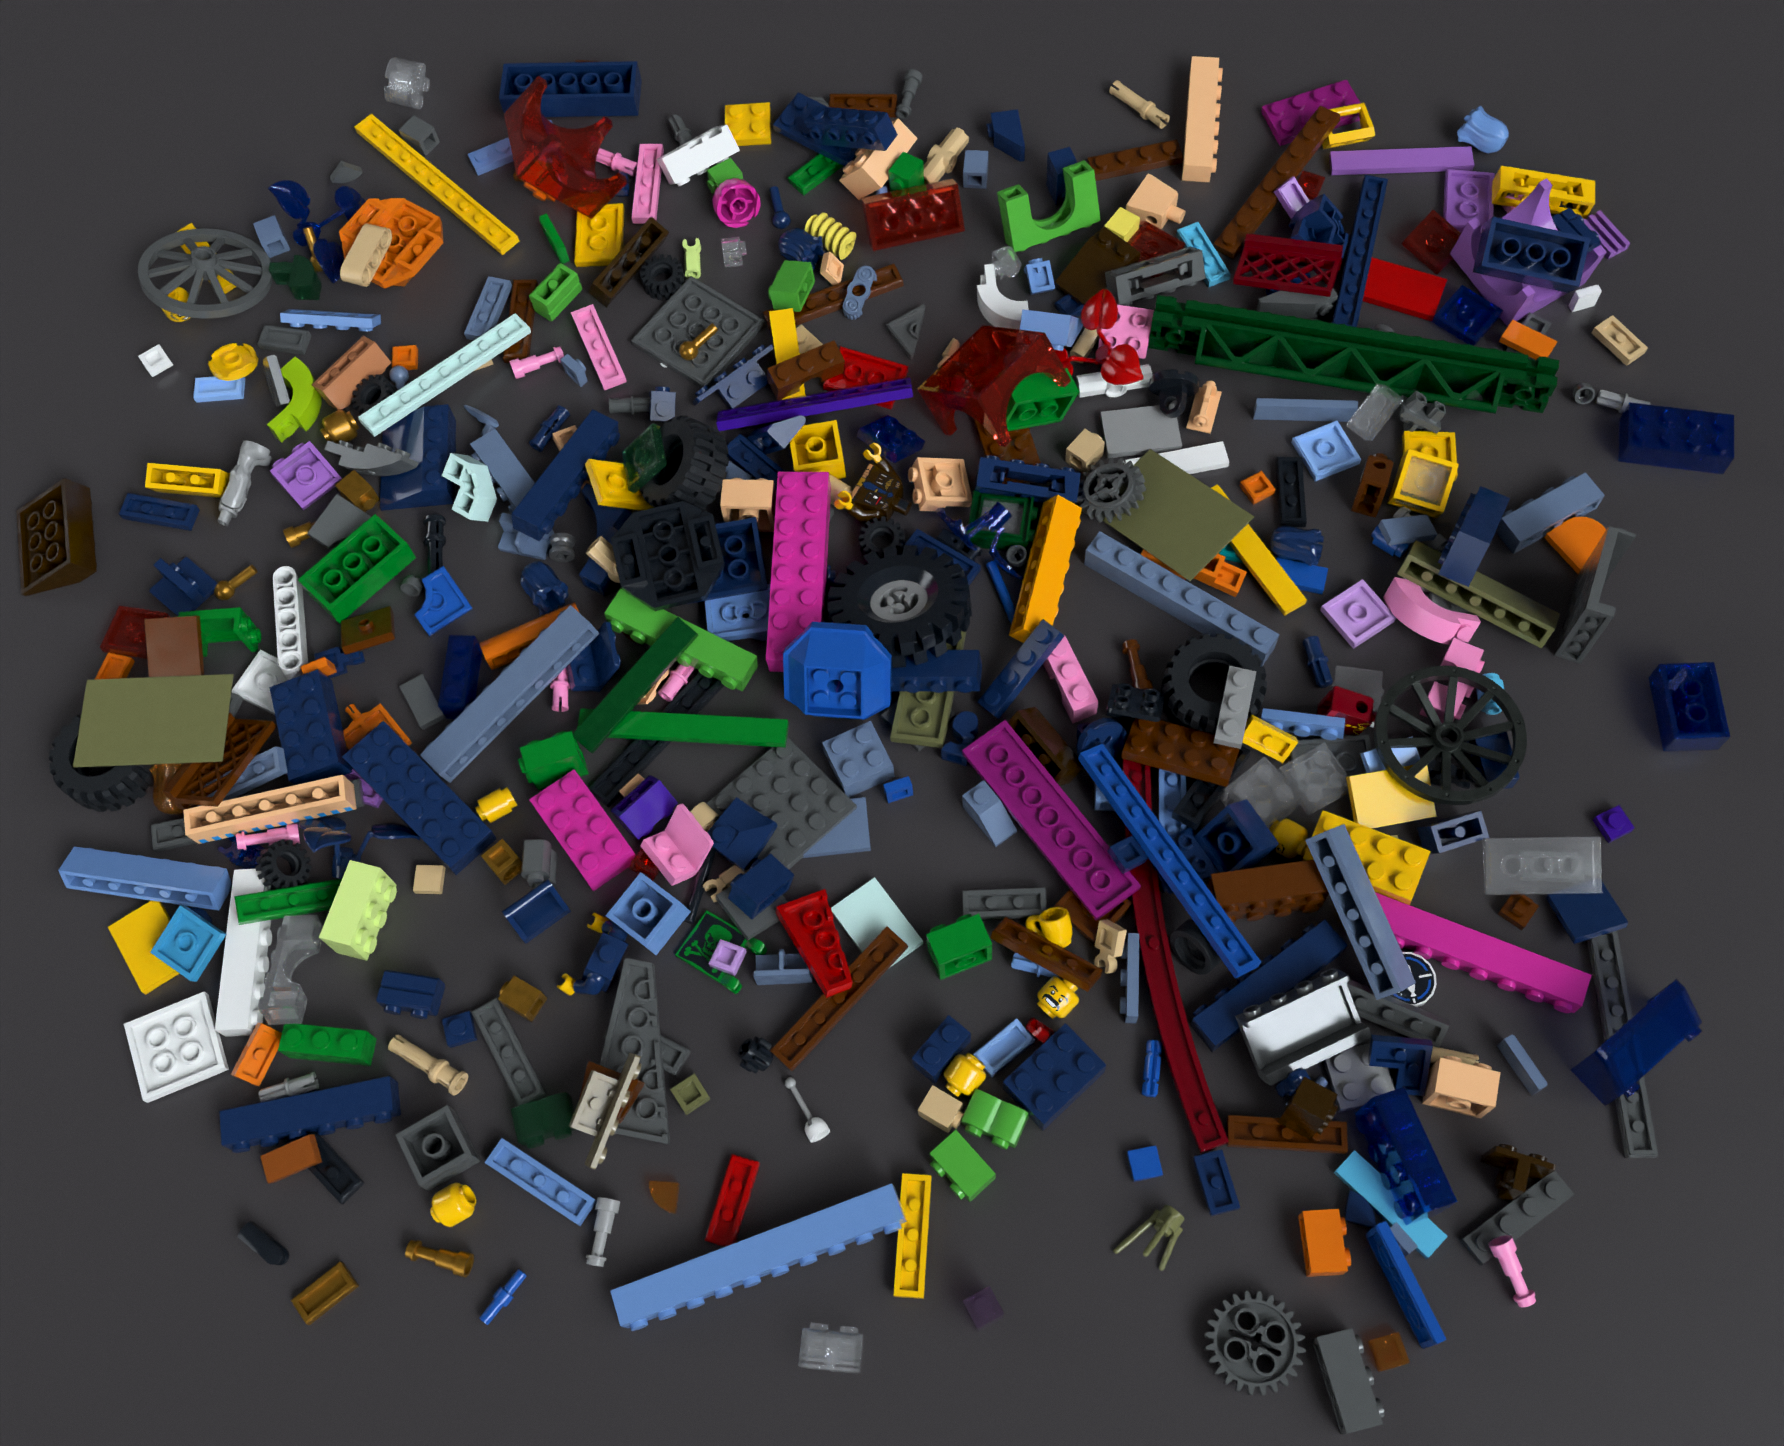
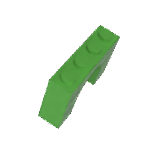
(1077, 212)

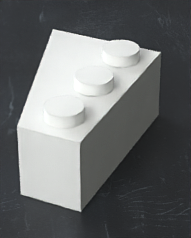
(698, 154)

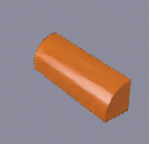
(509, 644)

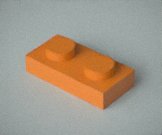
(257, 1054)

